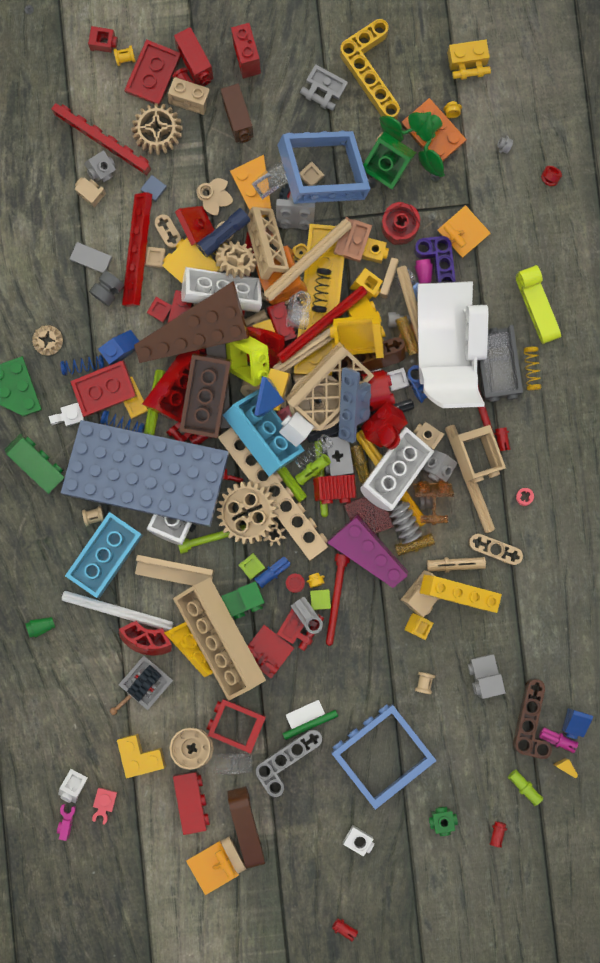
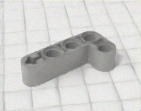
(291, 758)

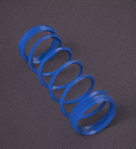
(64, 365)
(104, 418)

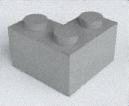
(486, 676)

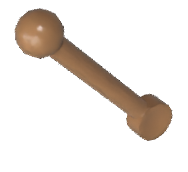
(113, 711)

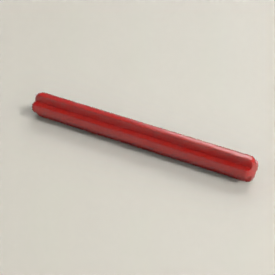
(320, 325)

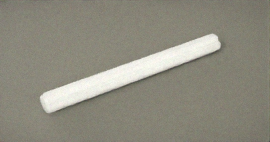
(116, 611)

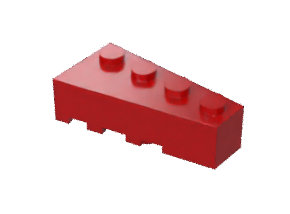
(169, 393)

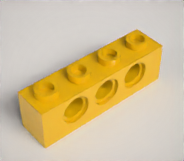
(460, 593)

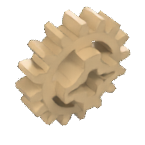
(235, 259)

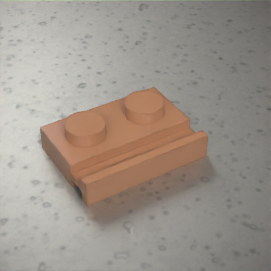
(353, 242)

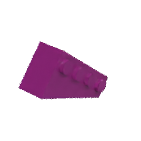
(368, 551)

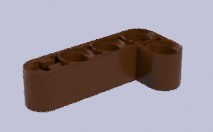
(393, 353)
(533, 717)
(245, 827)

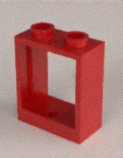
(246, 50)
(194, 57)
(255, 731)

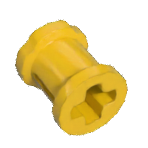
(124, 55)

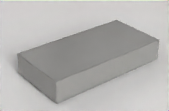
(90, 258)

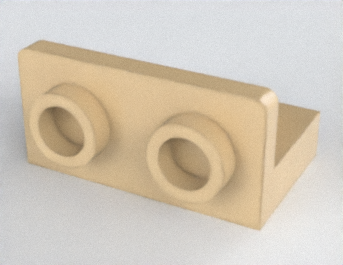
(188, 95)

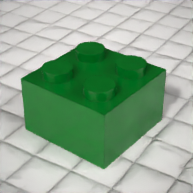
(388, 160)

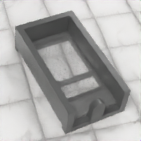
(501, 369)

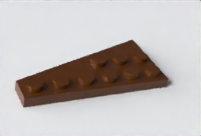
(205, 325)

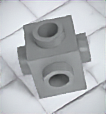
(100, 167)
(439, 466)

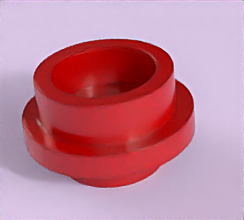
(295, 583)

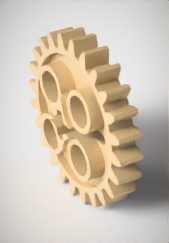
(253, 528)

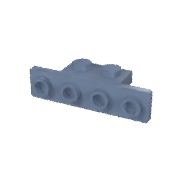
(353, 404)

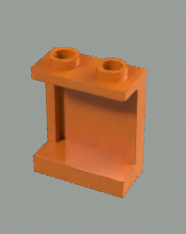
(296, 286)

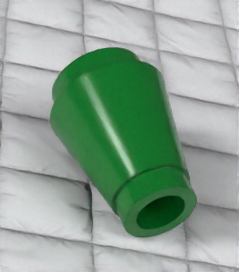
(39, 626)

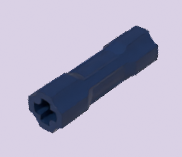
(233, 224)

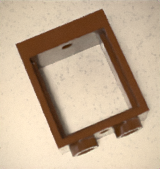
(237, 113)

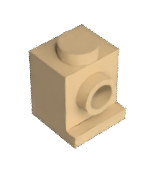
(89, 191)
(435, 437)

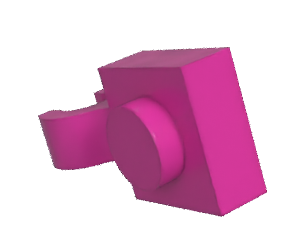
(64, 827)

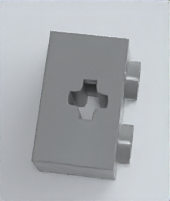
(345, 465)

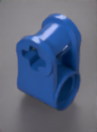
(415, 384)

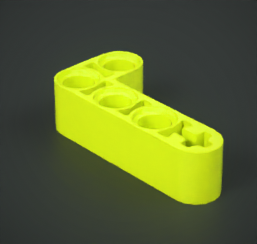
(537, 304)

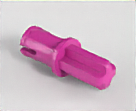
(558, 740)

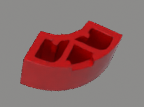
(145, 640)

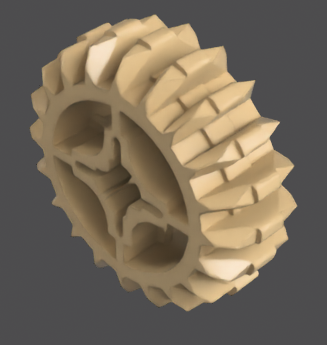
(164, 129)

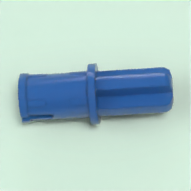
(272, 572)

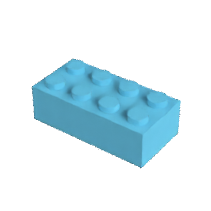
(262, 434)
(104, 555)

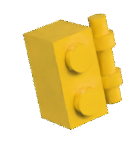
(467, 56)

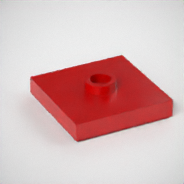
(194, 223)

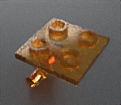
(441, 489)

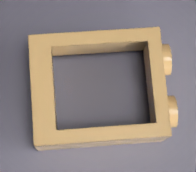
(491, 449)

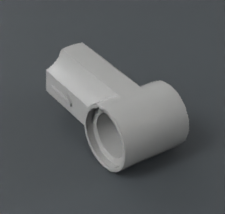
(306, 614)

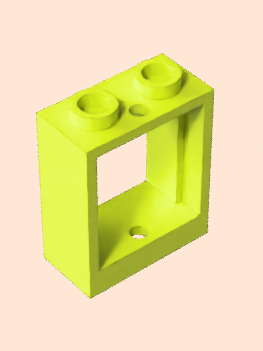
(258, 354)

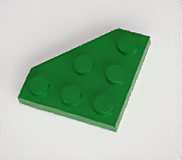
(17, 388)

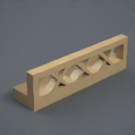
(261, 239)
(171, 571)

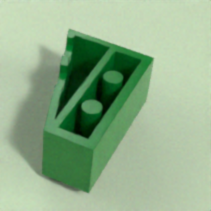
(34, 463)

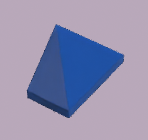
(267, 398)

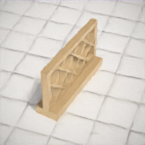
(314, 379)

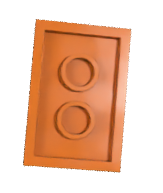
(447, 138)

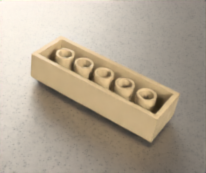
(219, 639)

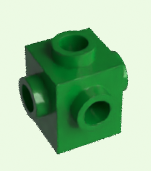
(440, 814)

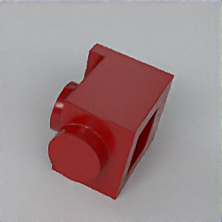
(99, 34)

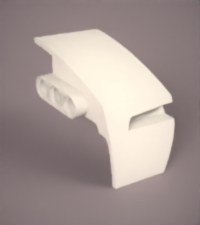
(450, 343)

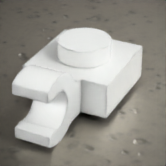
(70, 415)

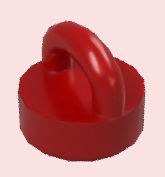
(552, 174)

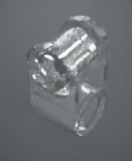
(298, 313)

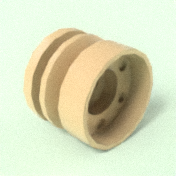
(181, 753)

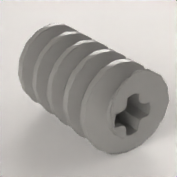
(405, 522)

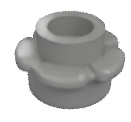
(504, 144)

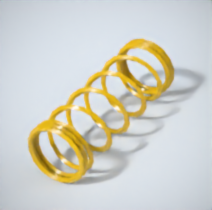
(535, 386)

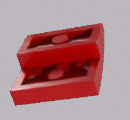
(273, 340)

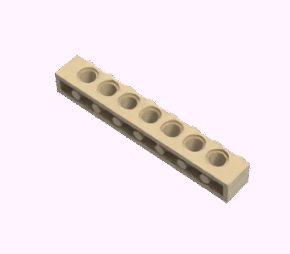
(310, 550)

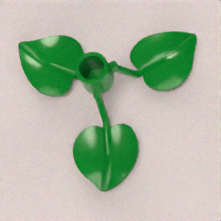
(425, 126)

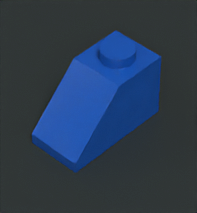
(119, 347)
(576, 723)

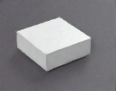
(398, 379)

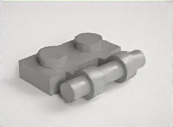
(326, 82)

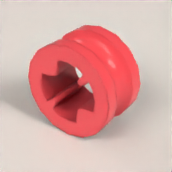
(530, 498)

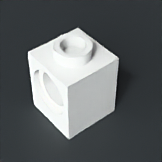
(355, 832)

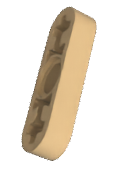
(507, 559)

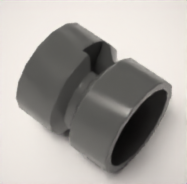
(106, 288)

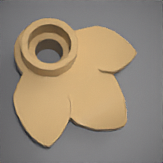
(217, 198)

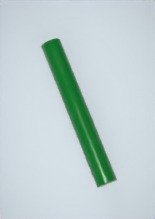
(309, 725)

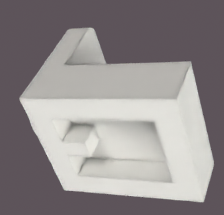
(72, 786)

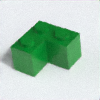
(243, 599)

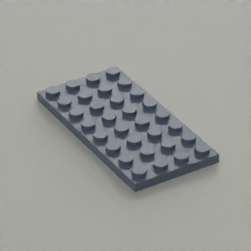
(145, 473)

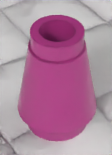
(424, 270)

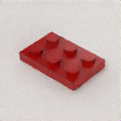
(152, 72)
(103, 388)

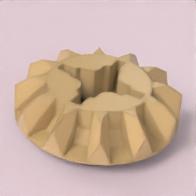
(52, 347)

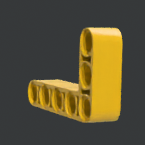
(368, 71)

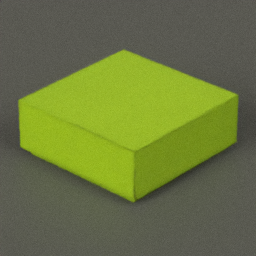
(251, 566)
(320, 599)

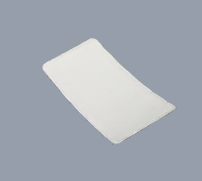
(305, 714)

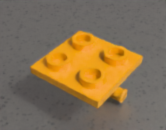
(464, 231)
(212, 868)

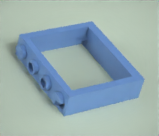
(323, 193)
(402, 781)

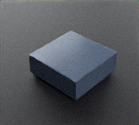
(154, 187)

